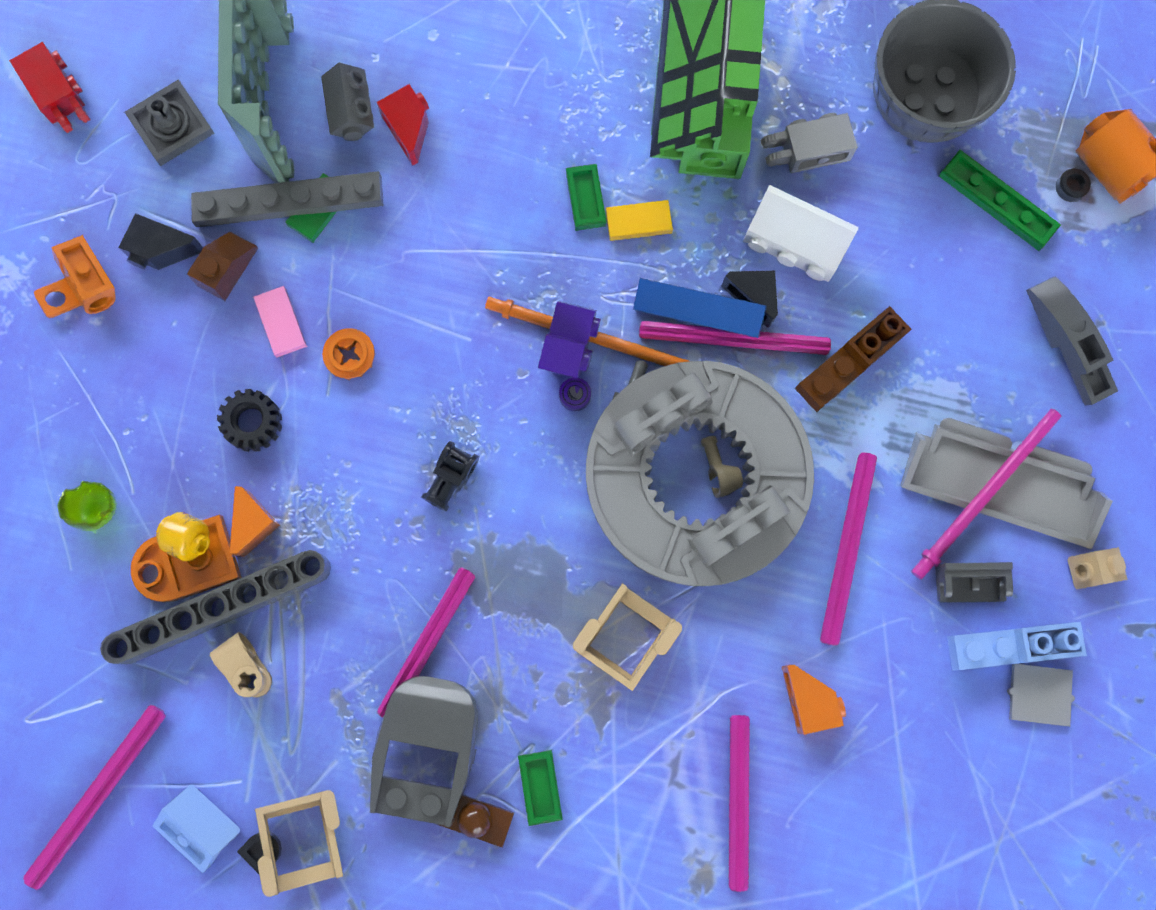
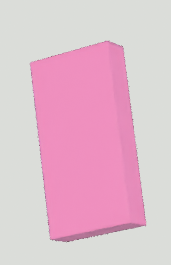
(280, 321)

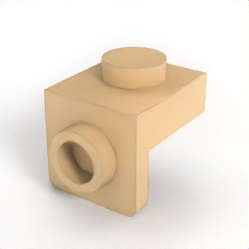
(1097, 568)

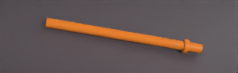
(509, 309)

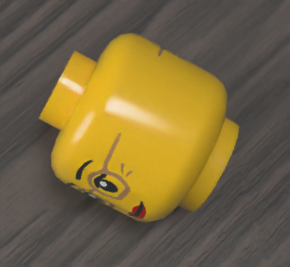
(182, 536)

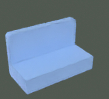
(196, 827)

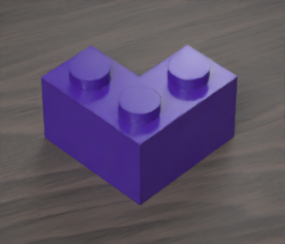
(567, 343)

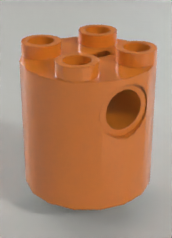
(1119, 153)

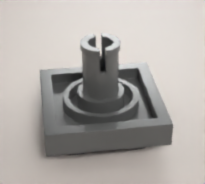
(169, 122)

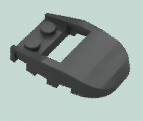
(429, 715)

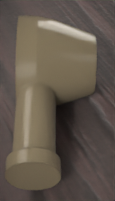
(729, 476)

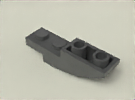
(1078, 338)

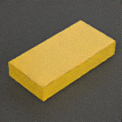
(639, 220)

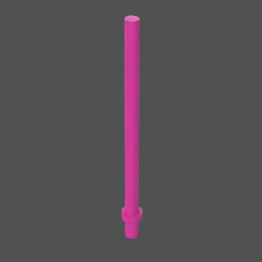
(932, 556)

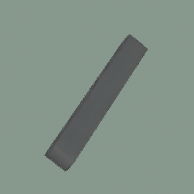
(201, 608)

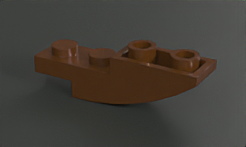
(853, 359)

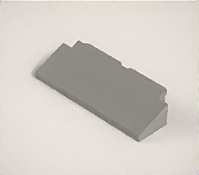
(1043, 494)

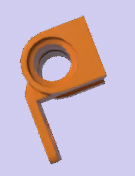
(83, 283)

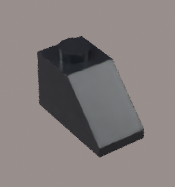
(156, 244)

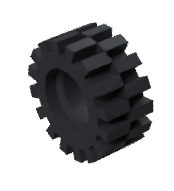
(240, 403)

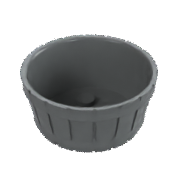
(942, 70)

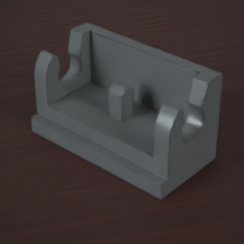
(974, 582)

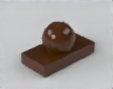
(481, 821)

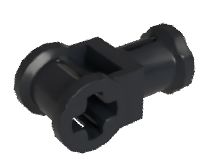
(450, 475)

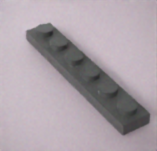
(287, 199)

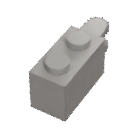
(812, 143)

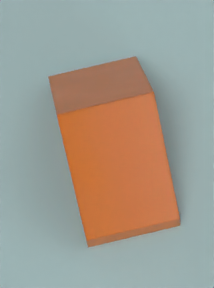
(249, 523)

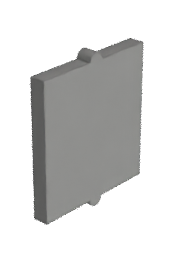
(1041, 695)

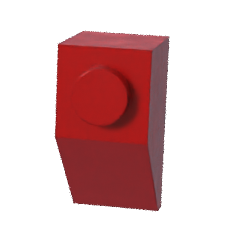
(406, 119)

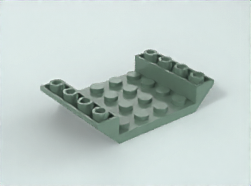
(243, 49)

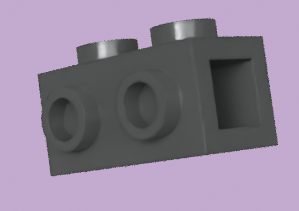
(347, 101)

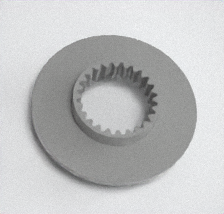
(769, 439)

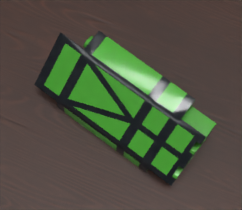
(707, 84)

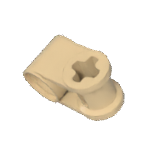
(238, 661)

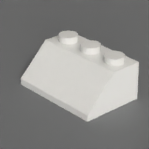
(799, 234)

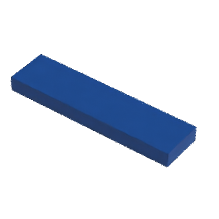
(699, 307)

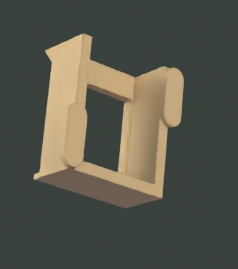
(669, 632)
(270, 881)

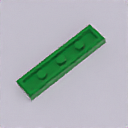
(999, 200)

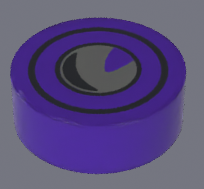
(575, 394)

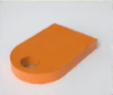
(186, 578)

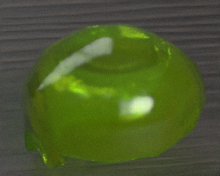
(87, 506)

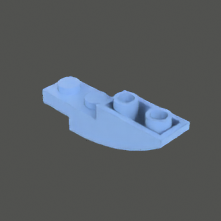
(1016, 646)

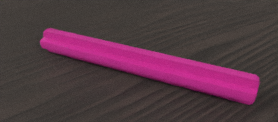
(432, 632)
(739, 803)

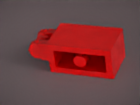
(49, 85)

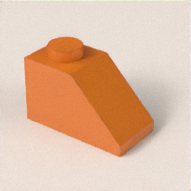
(812, 702)

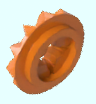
(347, 339)

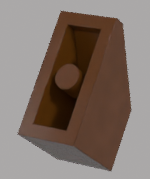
(222, 264)

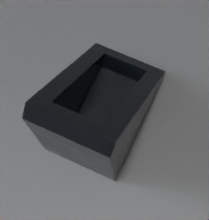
(756, 288)

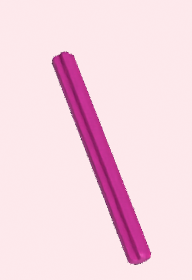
(715, 336)
(848, 549)
(94, 797)

